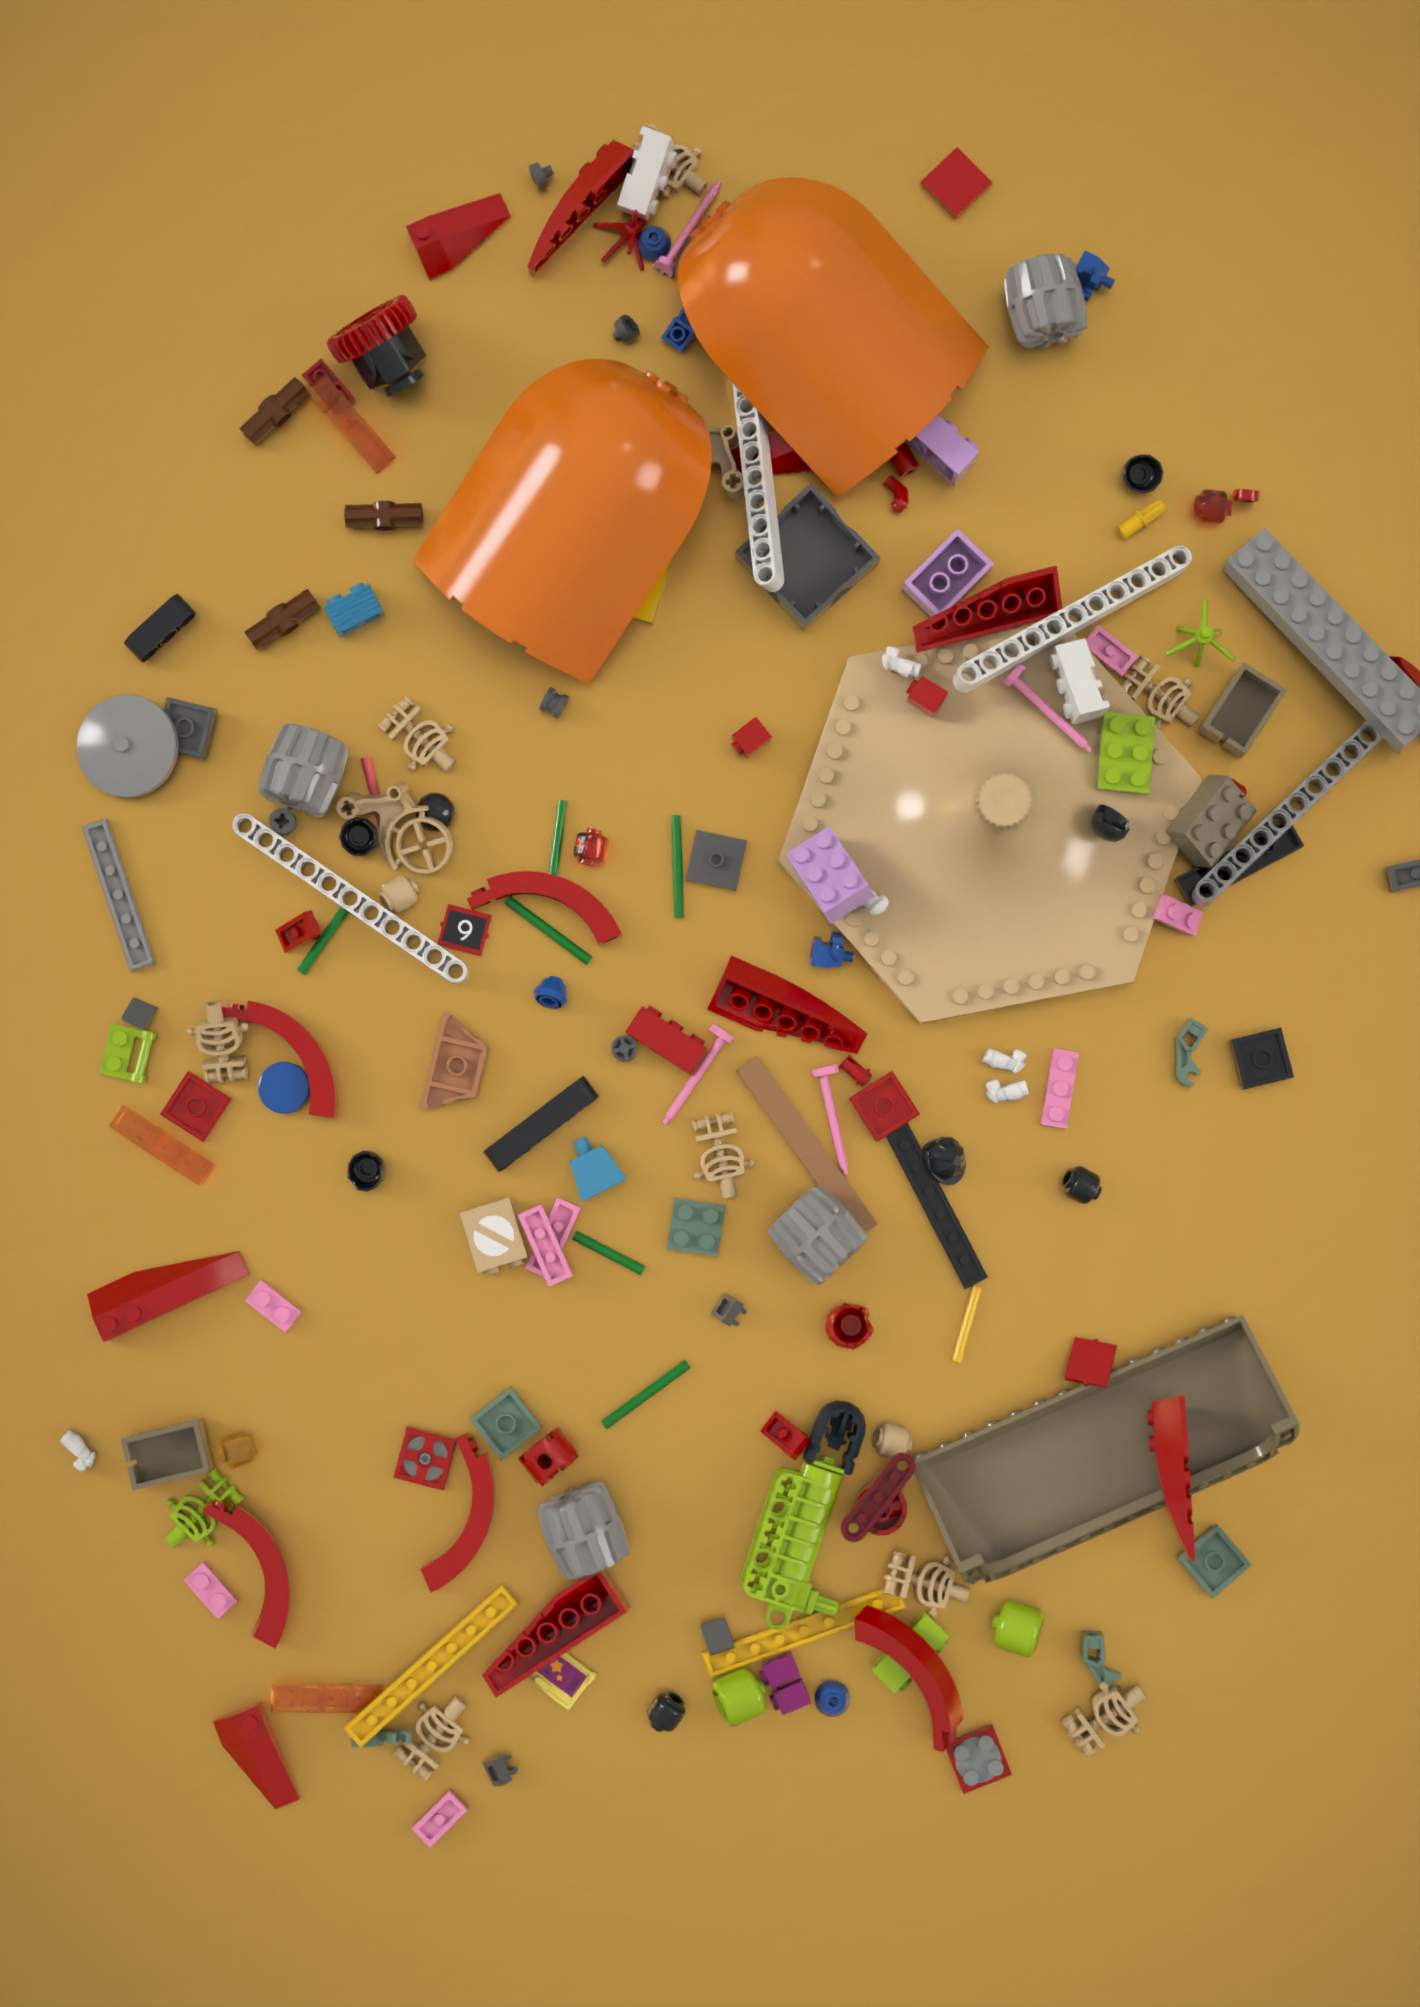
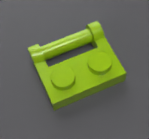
(120, 1050)

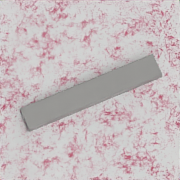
(118, 895)

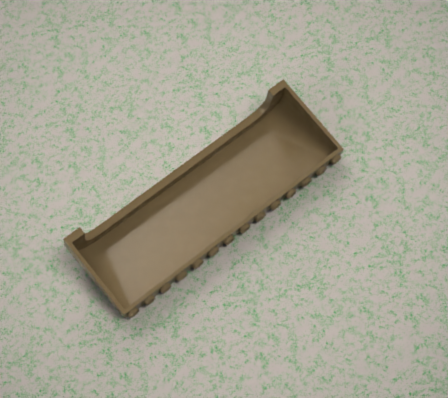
(1086, 1458)

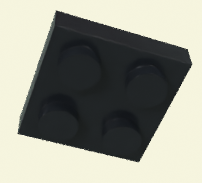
(1261, 1058)

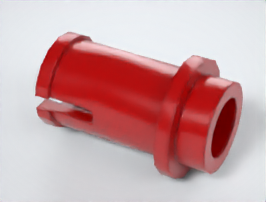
(856, 1071)

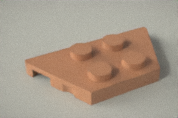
(454, 1065)

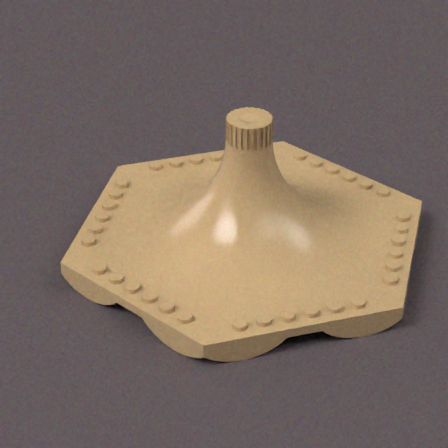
(986, 834)

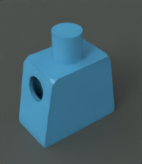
(594, 1169)

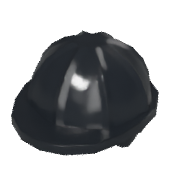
(944, 1160)

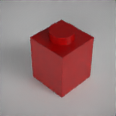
(926, 696)
(750, 738)

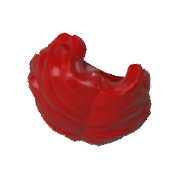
(848, 1326)

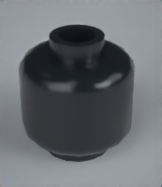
(1081, 1185)
(666, 1712)

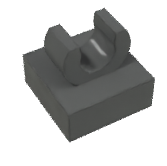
(727, 1310)
(498, 1771)

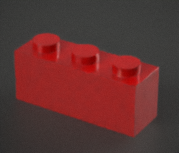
(666, 1039)

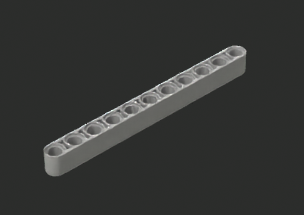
(1286, 814)

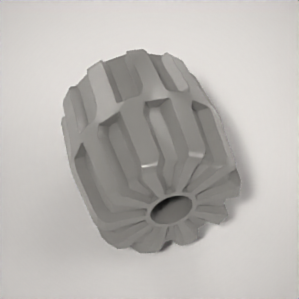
(1045, 300)
(303, 769)
(817, 1234)
(583, 1530)

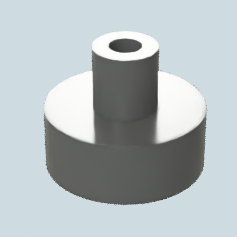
(539, 175)
(625, 329)

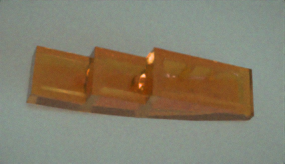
(350, 424)
(161, 1144)
(322, 1697)

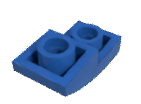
(679, 332)

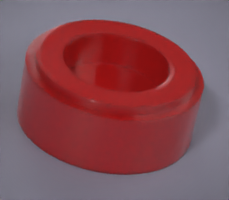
(1246, 495)

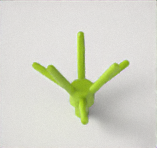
(1202, 636)

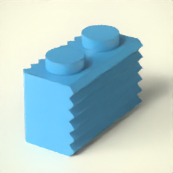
(353, 609)

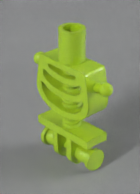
(189, 1525)

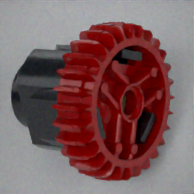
(382, 346)

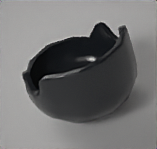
(1142, 473)
(439, 808)
(1109, 824)
(359, 836)
(366, 1170)

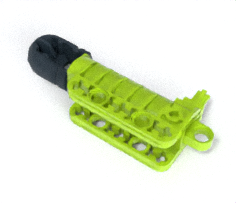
(802, 1520)

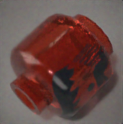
(1212, 506)
(590, 847)

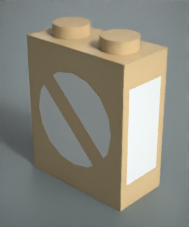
(494, 1236)

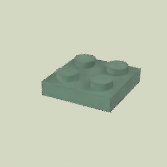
(696, 1227)
(506, 1423)
(1216, 1561)

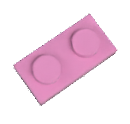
(1110, 651)
(1178, 915)
(273, 1306)
(211, 1590)
(439, 1818)

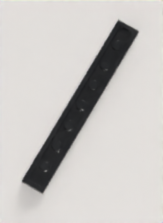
(936, 1207)

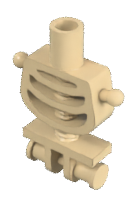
(685, 171)
(1179, 709)
(422, 740)
(211, 1033)
(726, 1178)
(943, 1588)
(1127, 1702)
(448, 1717)

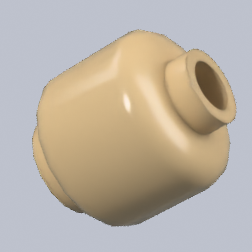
(399, 893)
(891, 1439)

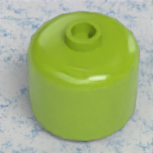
(1018, 1628)
(739, 1697)

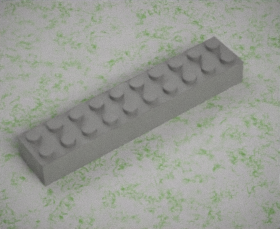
(1328, 638)

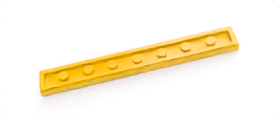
(798, 1632)
(430, 1666)

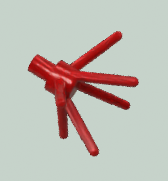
(629, 232)

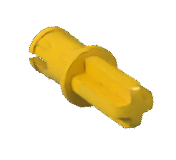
(1141, 518)

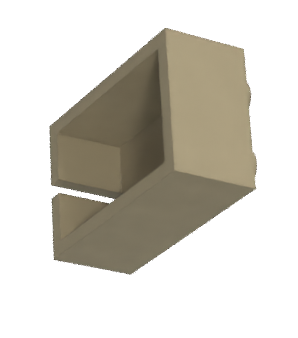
(1242, 710)
(1211, 821)
(167, 1454)

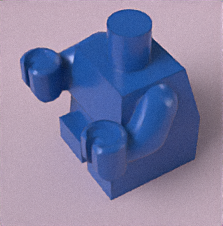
(1092, 274)
(829, 953)

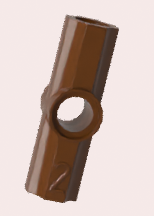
(274, 411)
(383, 515)
(282, 619)

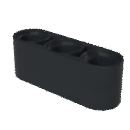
(159, 628)

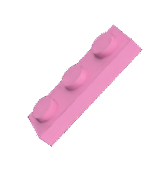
(1059, 1088)
(562, 1220)
(545, 1245)

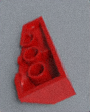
(456, 232)
(254, 1747)

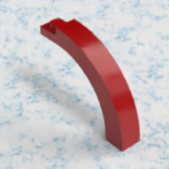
(553, 887)
(314, 1059)
(456, 1559)
(276, 1595)
(921, 1663)

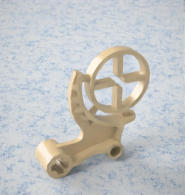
(722, 455)
(391, 809)

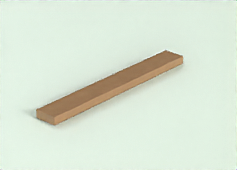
(802, 1139)

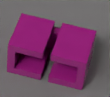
(790, 1695)

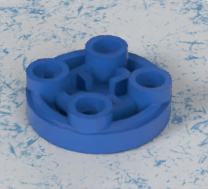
(284, 1087)

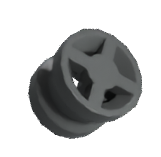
(554, 703)
(287, 823)
(621, 1047)

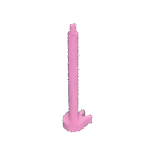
(667, 264)
(1014, 679)
(723, 1037)
(823, 1073)

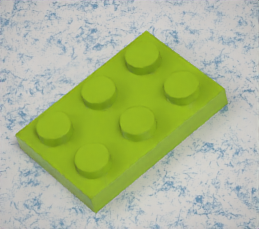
(1125, 753)

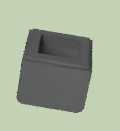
(139, 1014)
(717, 1636)

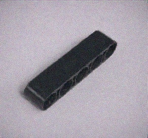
(541, 1124)

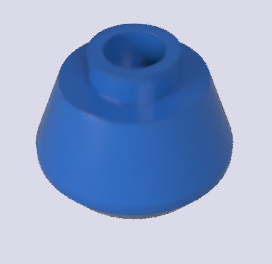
(654, 242)
(551, 993)
(826, 1694)

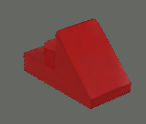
(298, 931)
(785, 1435)

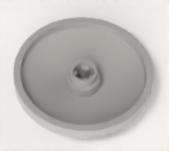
(127, 746)

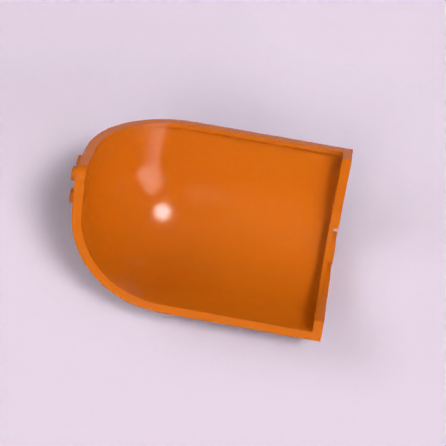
(824, 324)
(573, 511)

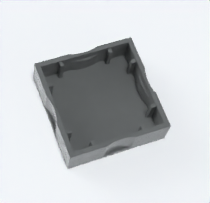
(818, 557)

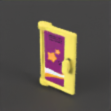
(566, 1680)

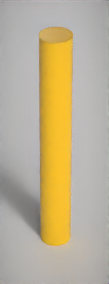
(967, 1324)

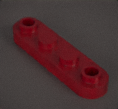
(878, 1497)

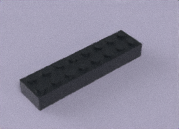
(1281, 848)

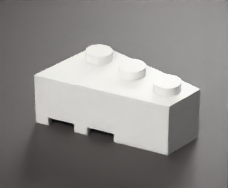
(647, 174)
(1078, 682)

